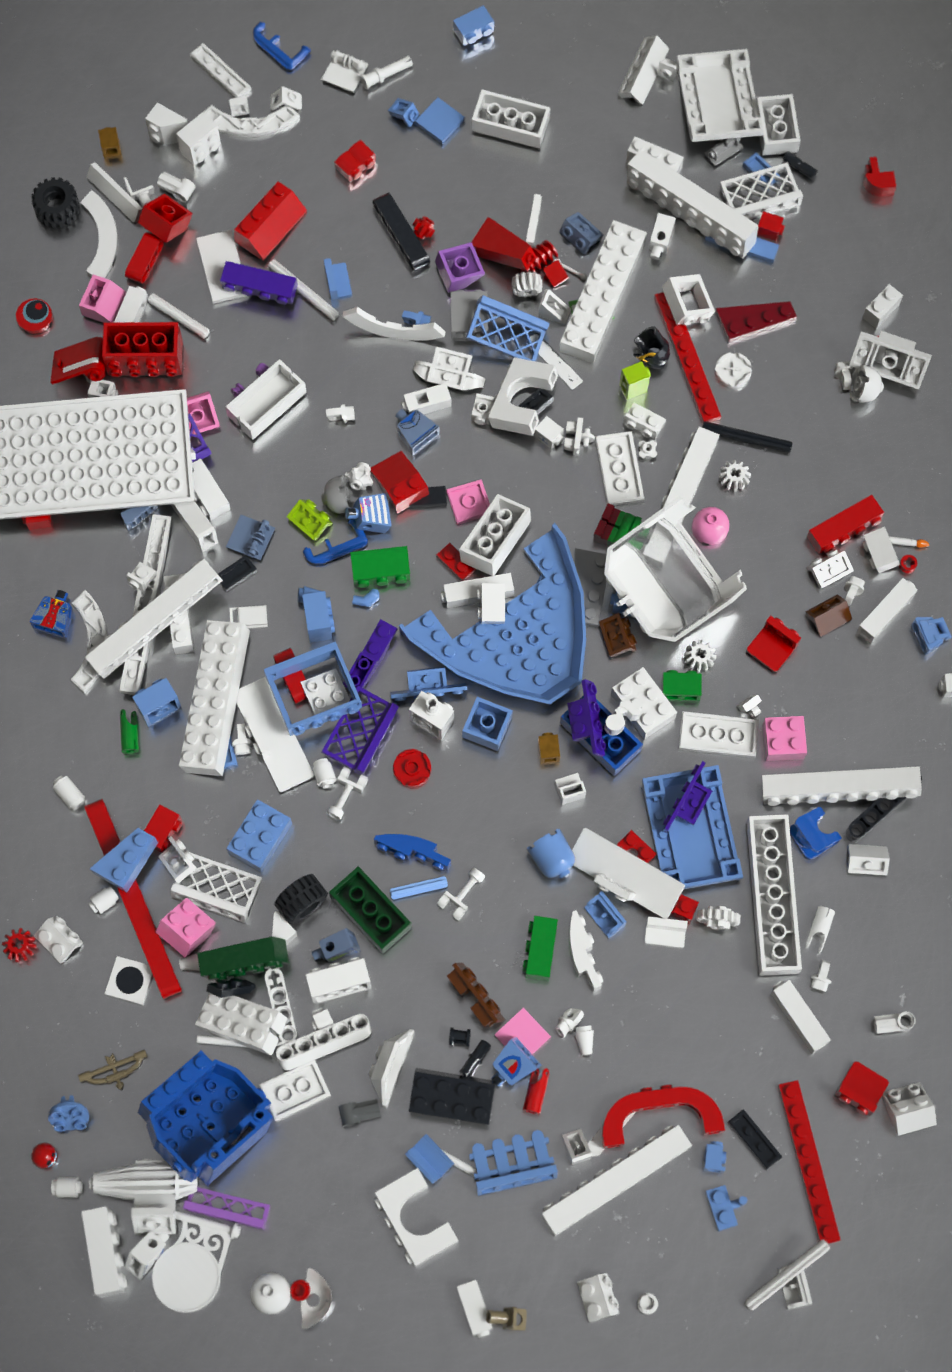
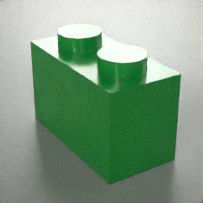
(682, 685)

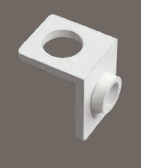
(667, 69)
(286, 97)

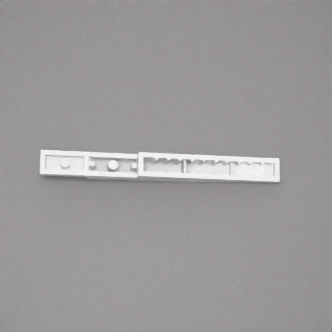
(155, 559)

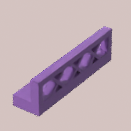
(224, 1214)

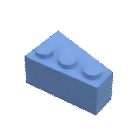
(126, 860)

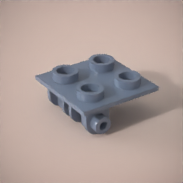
(250, 537)

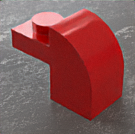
(878, 183)

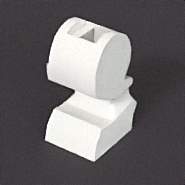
(615, 723)

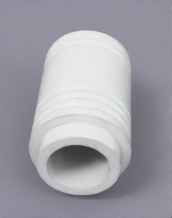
(68, 792)

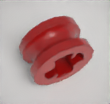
(912, 559)

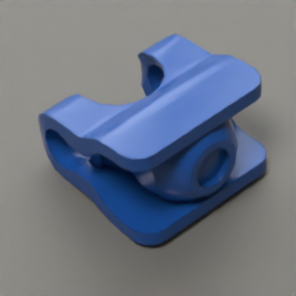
(809, 837)

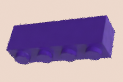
(258, 282)

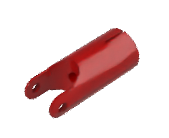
(536, 1092)

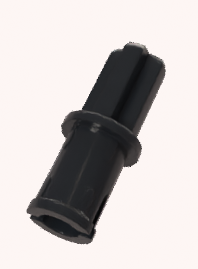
(475, 1058)

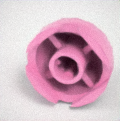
(710, 525)

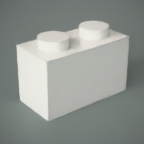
(882, 306)
(881, 550)
(492, 603)

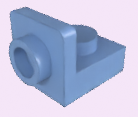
(404, 110)

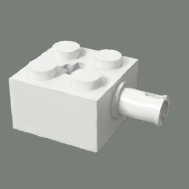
(431, 714)

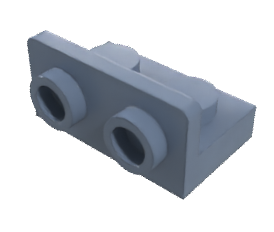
(580, 232)

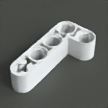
(282, 1006)

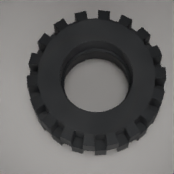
(52, 190)
(301, 898)

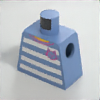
(371, 513)

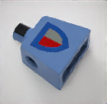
(514, 1063)

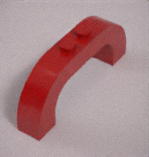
(666, 1096)

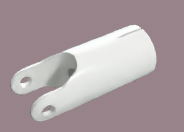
(821, 925)

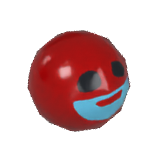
(43, 1155)

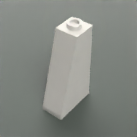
(197, 524)

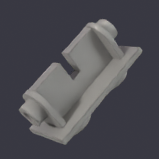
(723, 150)

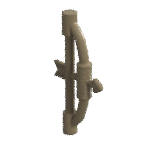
(116, 1076)

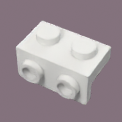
(177, 860)
(58, 938)
(598, 1297)

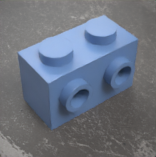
(473, 25)

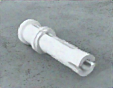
(378, 74)

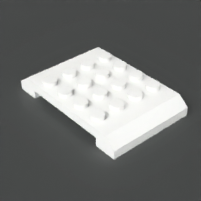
(719, 95)

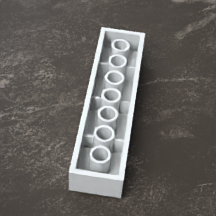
(691, 203)
(603, 292)
(214, 698)
(773, 895)

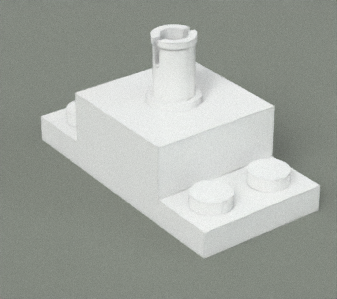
(891, 357)

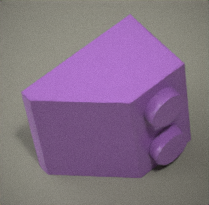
(459, 266)

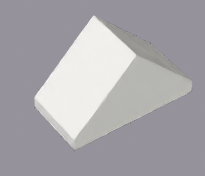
(553, 308)
(282, 928)
(577, 1147)

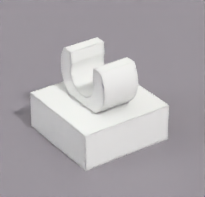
(750, 705)

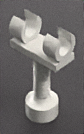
(336, 811)
(475, 876)

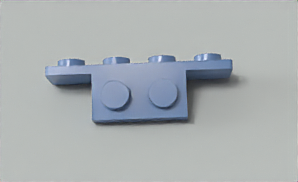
(427, 680)

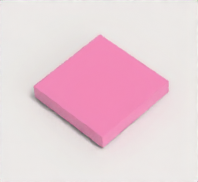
(468, 501)
(525, 1029)

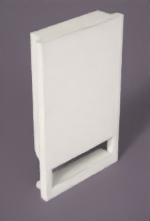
(251, 616)

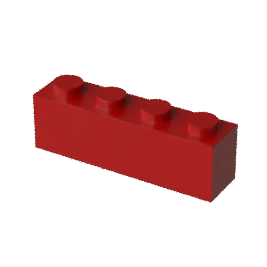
(845, 524)

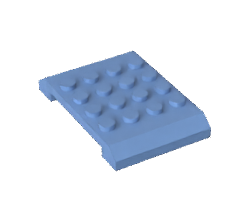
(687, 852)

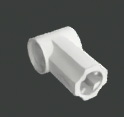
(178, 187)
(892, 1023)

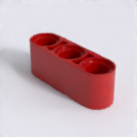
(144, 258)
(293, 680)

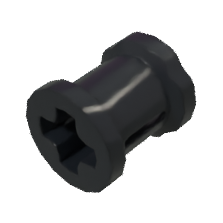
(459, 1037)

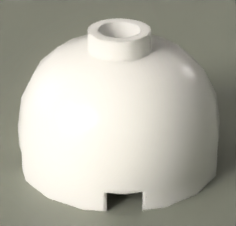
(866, 384)
(270, 1293)

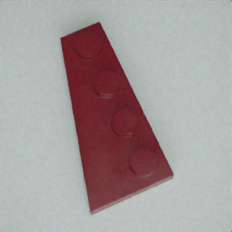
(752, 319)

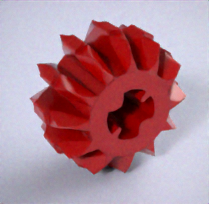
(27, 944)

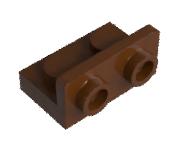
(618, 634)

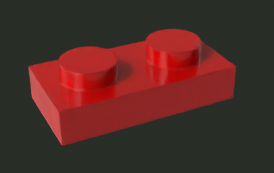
(451, 559)

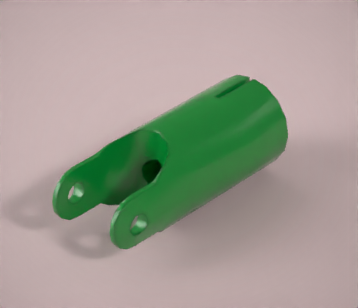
(129, 733)

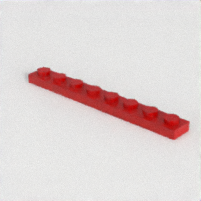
(689, 363)
(809, 1162)

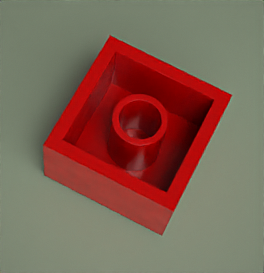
(165, 218)

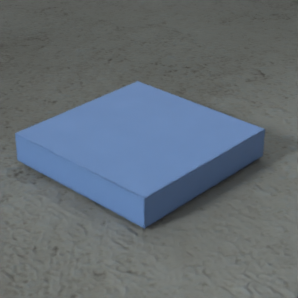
(440, 120)

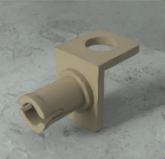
(508, 1318)

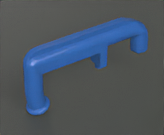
(275, 52)
(339, 550)

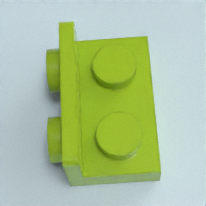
(309, 518)

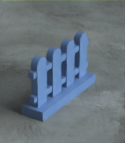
(506, 1179)

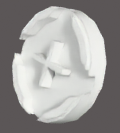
(733, 370)

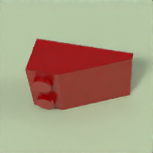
(400, 481)

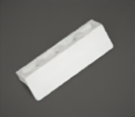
(643, 69)

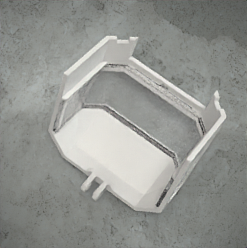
(667, 576)

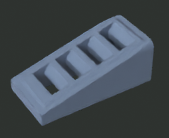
(135, 515)

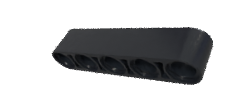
(401, 231)
(878, 815)

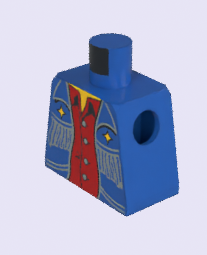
(53, 615)

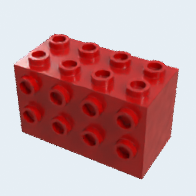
(142, 348)

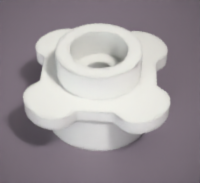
(647, 453)

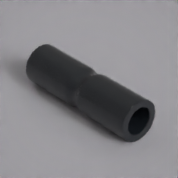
(798, 164)

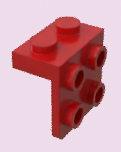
(774, 644)
(862, 1088)

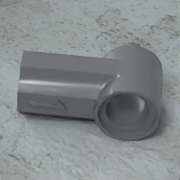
(354, 1113)

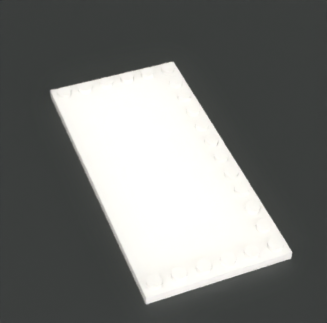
(95, 454)

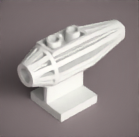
(153, 1189)

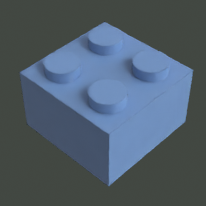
(318, 616)
(156, 701)
(487, 723)

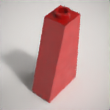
(502, 246)

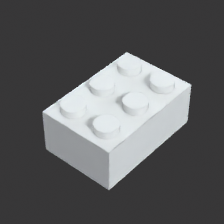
(779, 124)
(648, 699)
(338, 980)

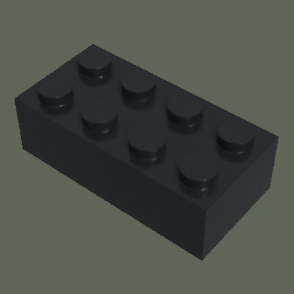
(452, 1096)

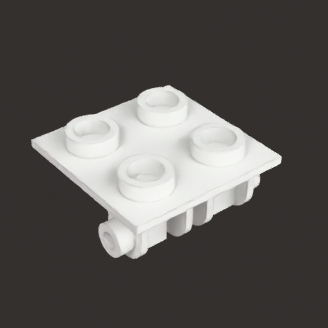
(344, 71)
(325, 691)

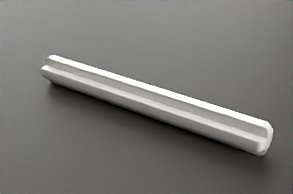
(306, 292)
(787, 1274)

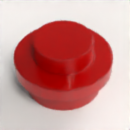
(300, 1290)

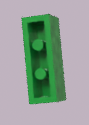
(540, 948)

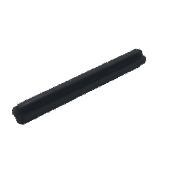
(749, 437)

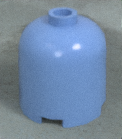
(552, 855)

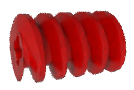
(543, 252)

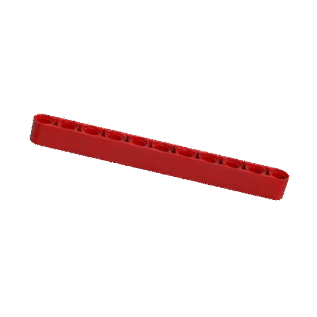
(136, 906)

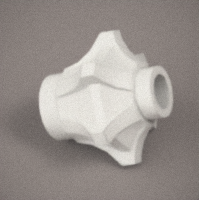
(359, 476)

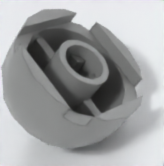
(337, 494)

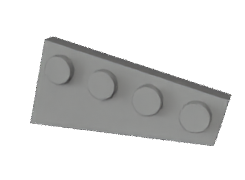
(591, 571)

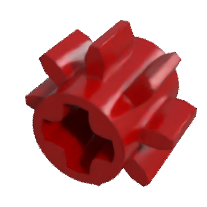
(423, 227)

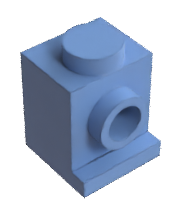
(714, 1157)

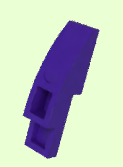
(372, 654)

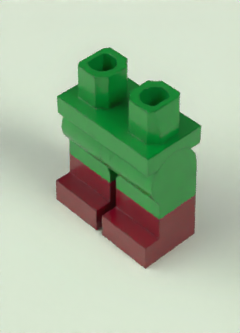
(614, 525)

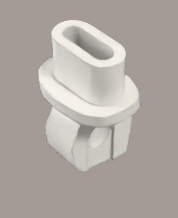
(844, 372)
(344, 412)
(854, 588)
(242, 744)
(821, 981)
(569, 1021)

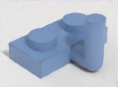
(723, 1208)

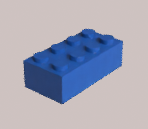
(619, 748)

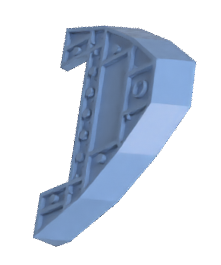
(539, 645)

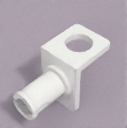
(141, 195)

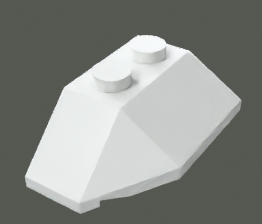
(389, 1065)

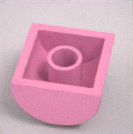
(202, 412)

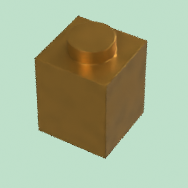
(109, 142)
(548, 748)

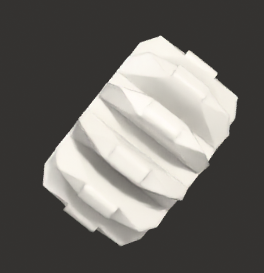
(526, 284)
(735, 470)
(702, 650)

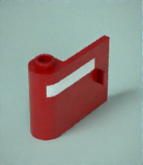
(78, 360)

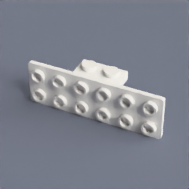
(266, 726)
(626, 874)

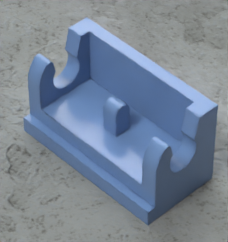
(605, 914)

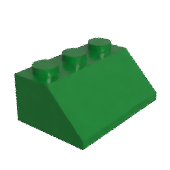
(380, 566)

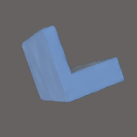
(337, 279)
(429, 1159)

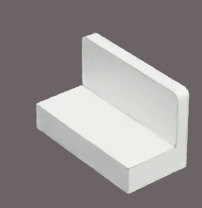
(868, 859)
(665, 932)

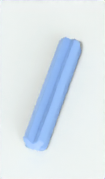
(418, 887)

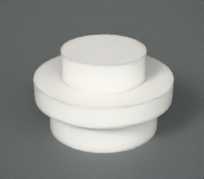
(647, 1303)

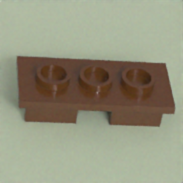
(465, 981)

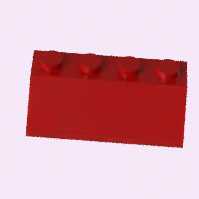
(269, 221)

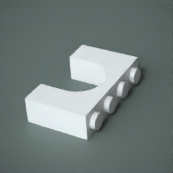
(520, 375)
(418, 1247)

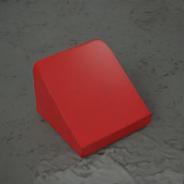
(555, 273)

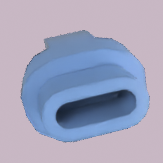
(415, 318)

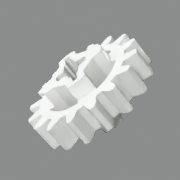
(718, 917)

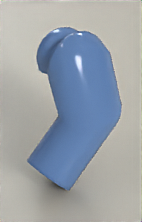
(368, 600)

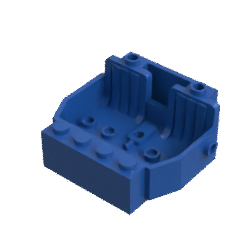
(225, 1103)

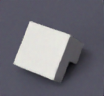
(570, 788)

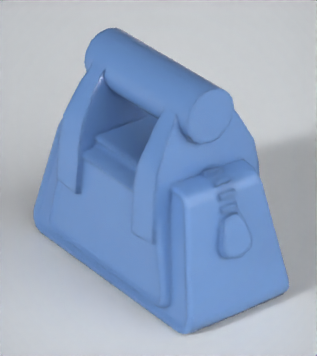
(928, 633)

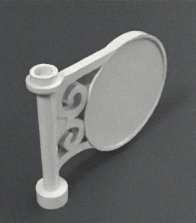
(187, 1272)

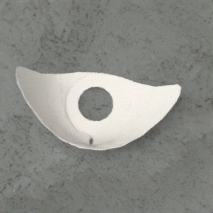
(319, 1286)

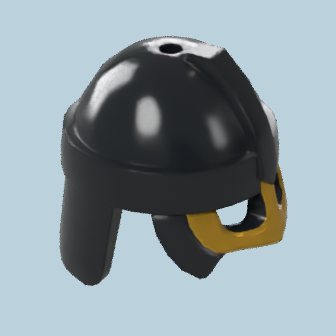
(653, 347)

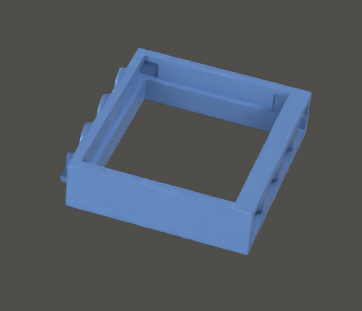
(304, 661)

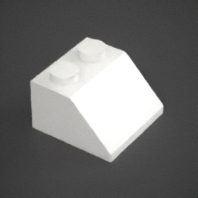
(164, 125)

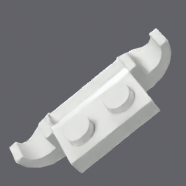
(449, 368)

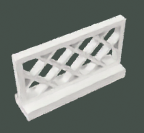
(769, 204)
(214, 903)

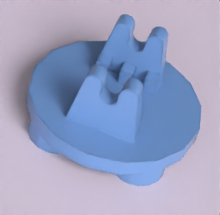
(68, 1115)

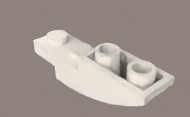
(580, 944)

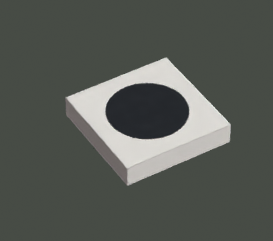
(129, 981)

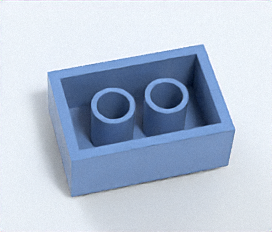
(259, 836)

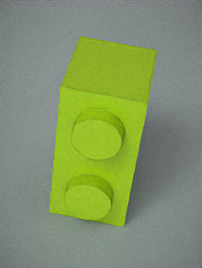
(634, 380)

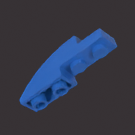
(405, 845)

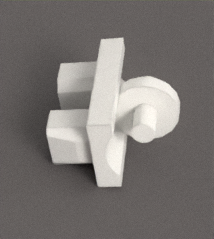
(573, 444)

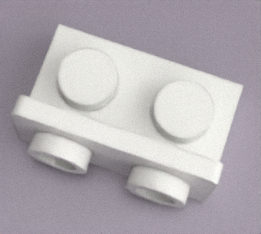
(644, 421)
(830, 568)

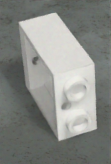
(672, 290)

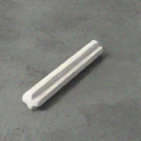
(178, 315)

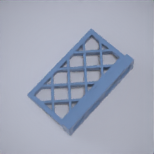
(508, 314)

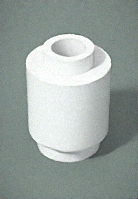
(324, 773)
(103, 900)
(66, 1187)

